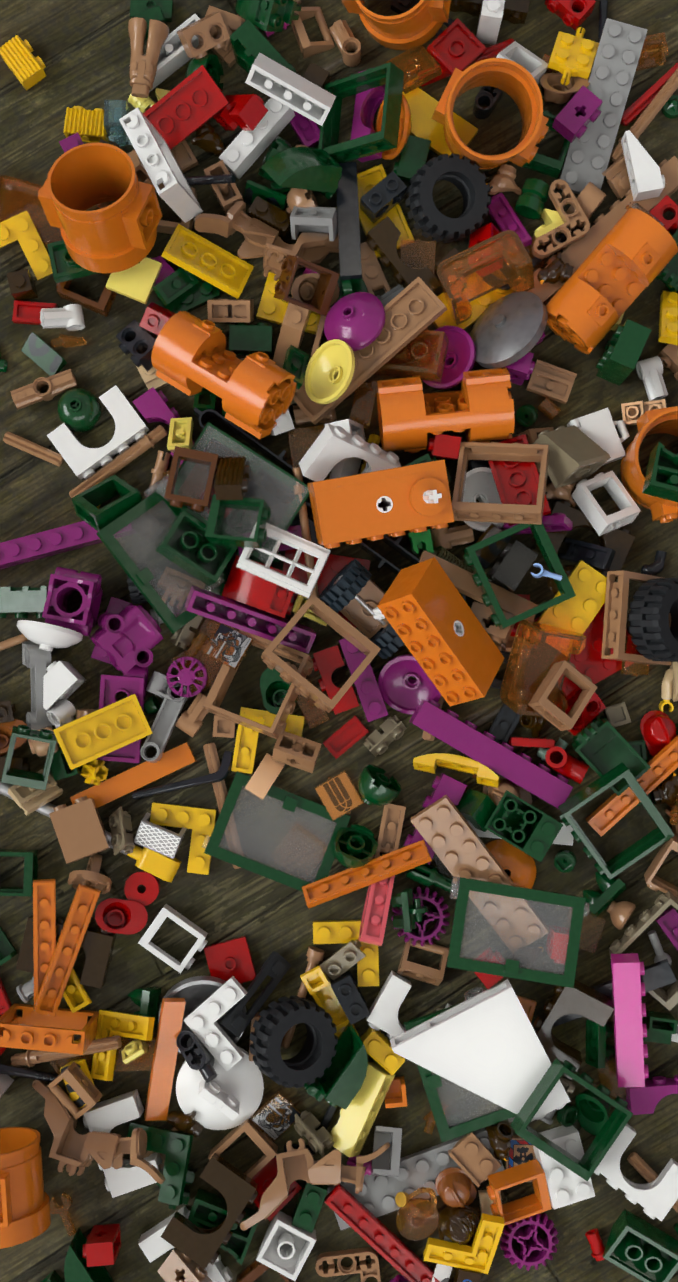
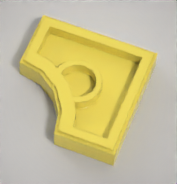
(136, 281)

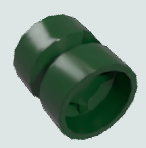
(532, 200)

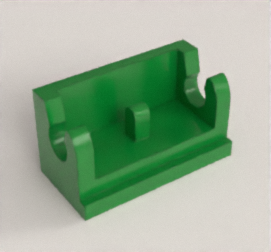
(422, 539)

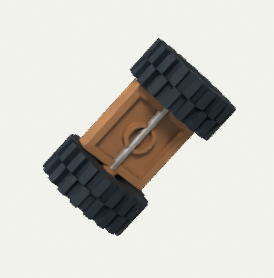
(356, 597)

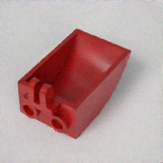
(259, 592)

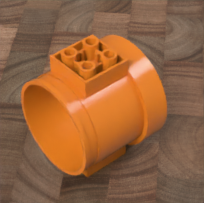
(405, 29)
(519, 86)
(106, 237)
(651, 422)
(22, 1194)

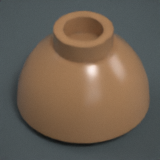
(620, 913)

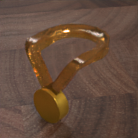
(402, 1200)

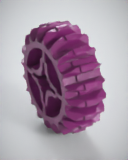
(422, 935)
(525, 1255)

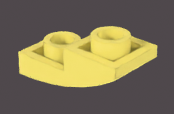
(134, 1050)

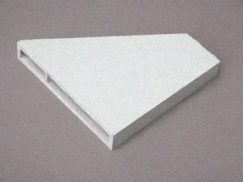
(485, 1049)

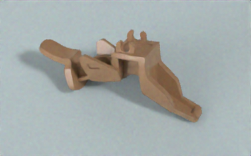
(264, 241)
(80, 1150)
(300, 1165)

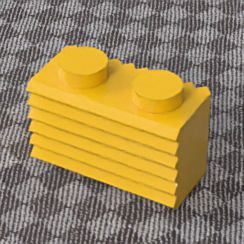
(22, 63)
(85, 122)
(380, 1050)

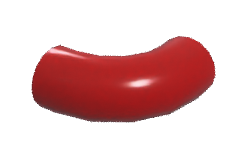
(566, 764)

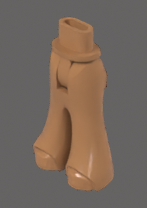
(142, 66)

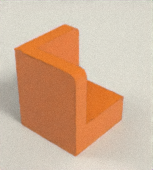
(396, 1094)

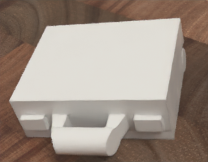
(602, 431)

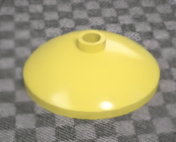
(329, 371)

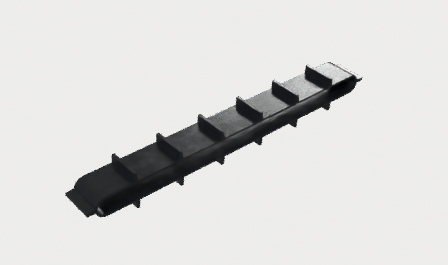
(280, 460)

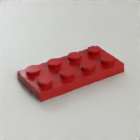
(187, 107)
(517, 480)
(332, 567)

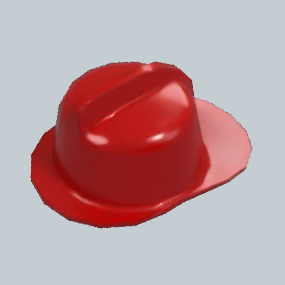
(657, 731)
(121, 916)

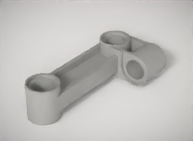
(37, 661)
(166, 716)

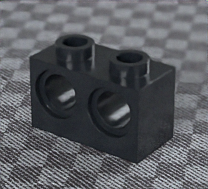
(383, 197)
(137, 343)
(350, 997)

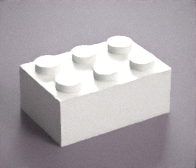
(563, 1184)

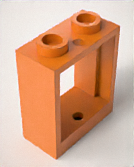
(525, 1206)

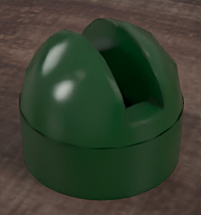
(151, 705)

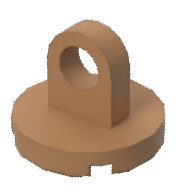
(91, 876)

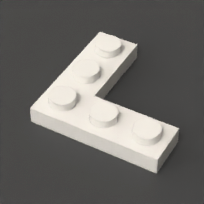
(209, 1032)

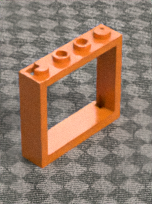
(48, 1033)

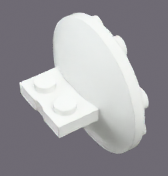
(224, 1100)

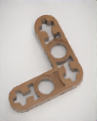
(570, 221)
(365, 1270)

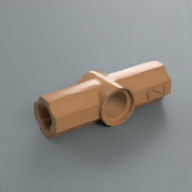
(31, 393)

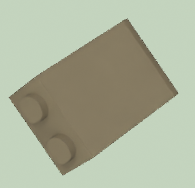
(571, 455)

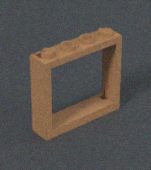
(493, 511)
(616, 617)
(341, 626)
(226, 675)

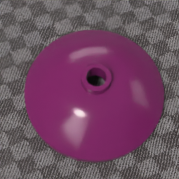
(355, 320)
(462, 351)
(401, 691)

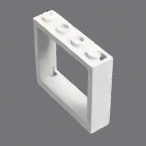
(160, 165)

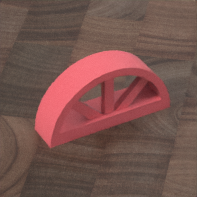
(376, 912)

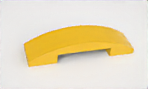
(429, 763)
(320, 988)

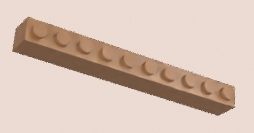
(581, 249)

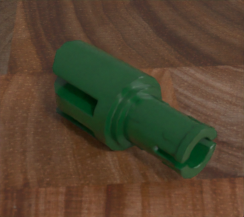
(428, 876)

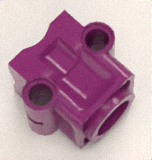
(61, 587)
(131, 633)

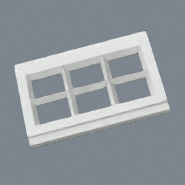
(278, 578)

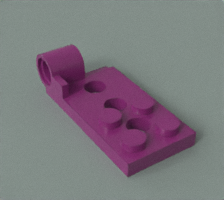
(131, 683)

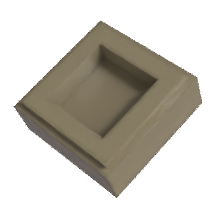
(617, 714)

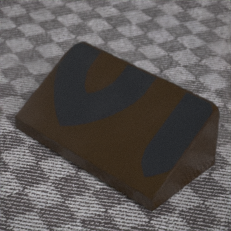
(489, 553)

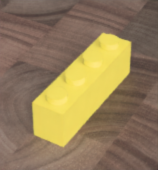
(361, 1113)

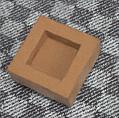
(223, 727)

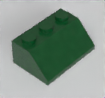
(641, 1249)

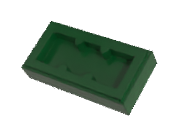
(138, 6)

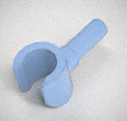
(545, 573)

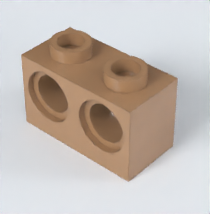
(202, 30)
(231, 310)

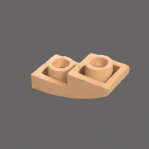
(633, 410)
(264, 777)

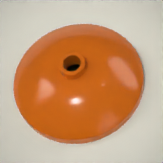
(404, 129)
(520, 865)

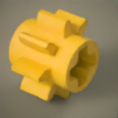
(94, 772)

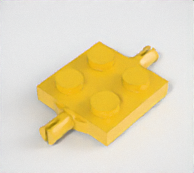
(573, 55)

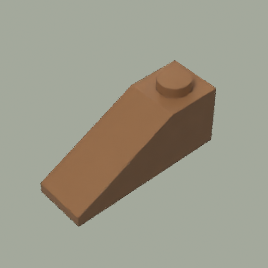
(291, 331)

